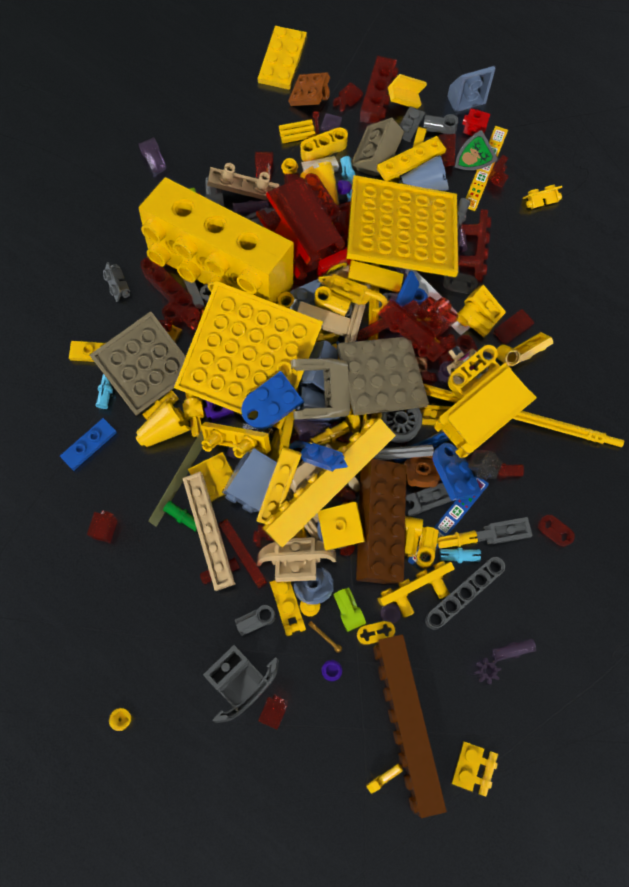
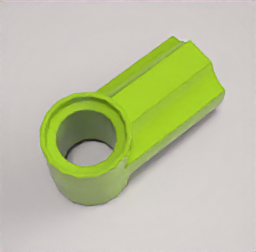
(350, 613)

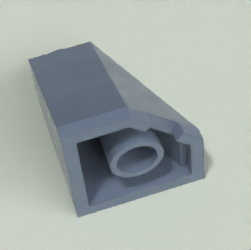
(315, 378)

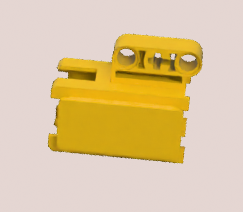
(484, 401)

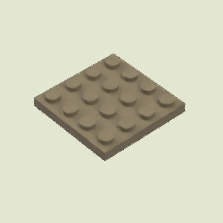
(141, 363)
(383, 375)

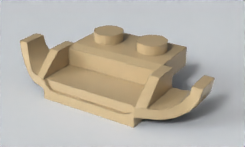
(296, 558)

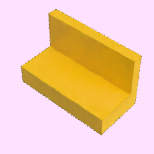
(406, 91)

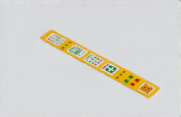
(481, 176)

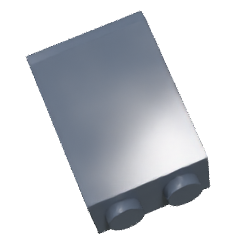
(250, 480)

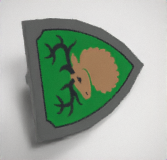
(475, 153)

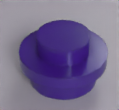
(331, 670)

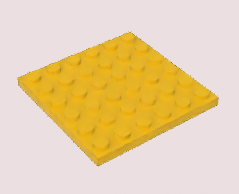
(403, 226)
(243, 346)

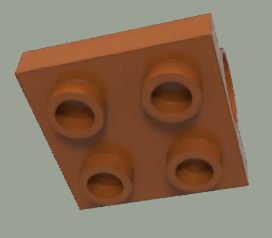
(310, 89)

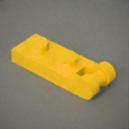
(287, 606)

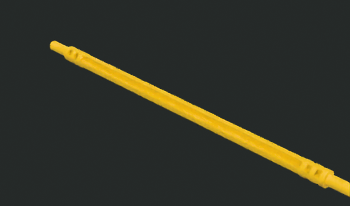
(538, 420)

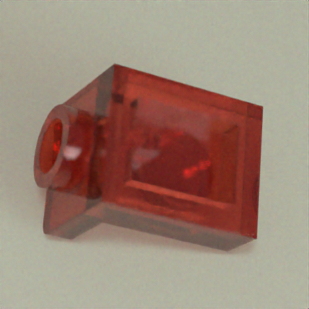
(497, 174)
(258, 535)
(273, 712)

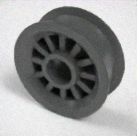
(403, 437)

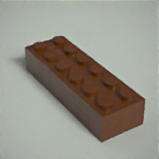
(383, 522)

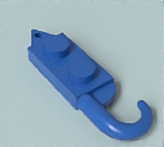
(320, 455)

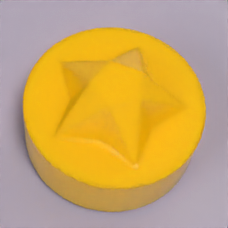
(120, 719)

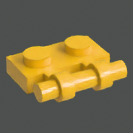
(468, 765)

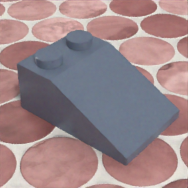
(471, 89)

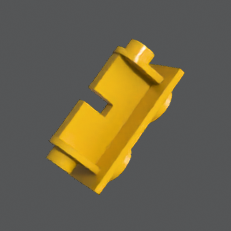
(550, 194)

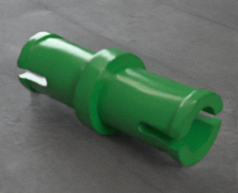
(181, 515)

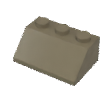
(377, 146)

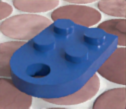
(272, 401)
(455, 473)

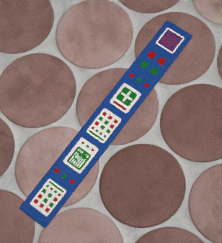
(451, 518)

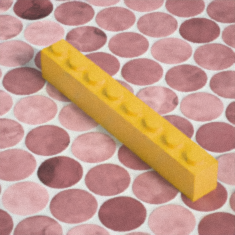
(326, 484)

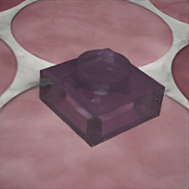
(330, 122)

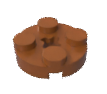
(421, 479)

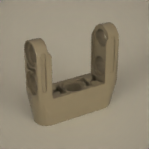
(335, 388)

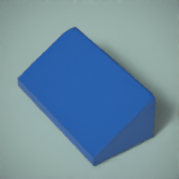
(408, 289)

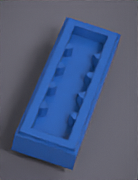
(88, 444)

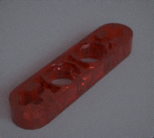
(242, 553)

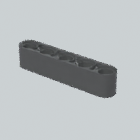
(473, 588)

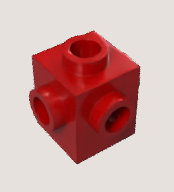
(475, 122)

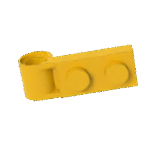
(525, 350)

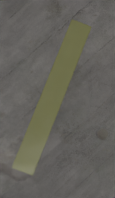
(177, 480)

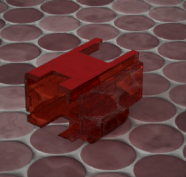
(306, 217)

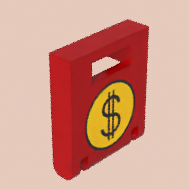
(333, 263)

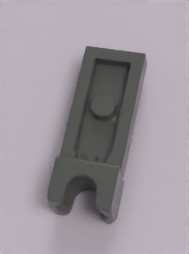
(427, 499)

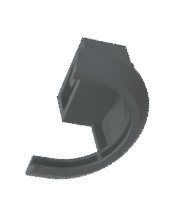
(238, 682)

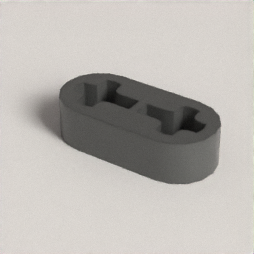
(196, 297)

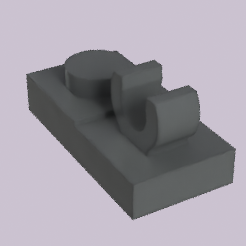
(411, 122)

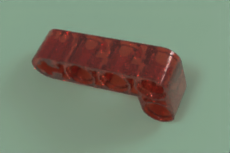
(165, 288)

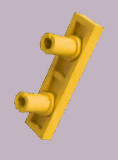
(410, 159)
(241, 439)
(400, 594)

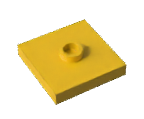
(341, 526)

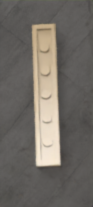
(208, 531)

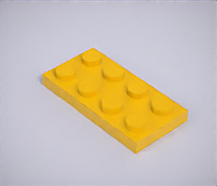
(282, 57)

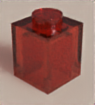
(102, 526)

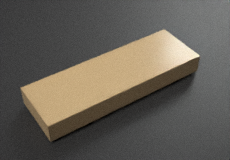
(331, 321)

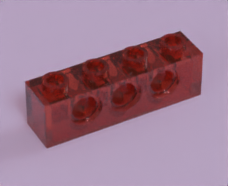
(377, 92)

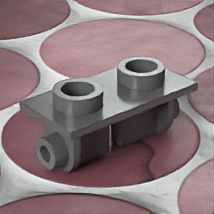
(113, 275)

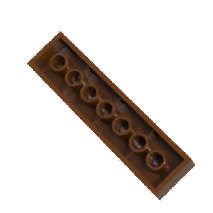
(410, 727)

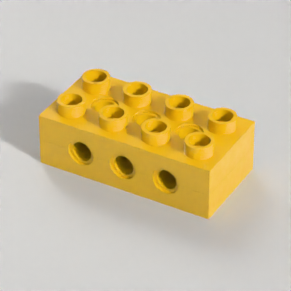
(214, 243)

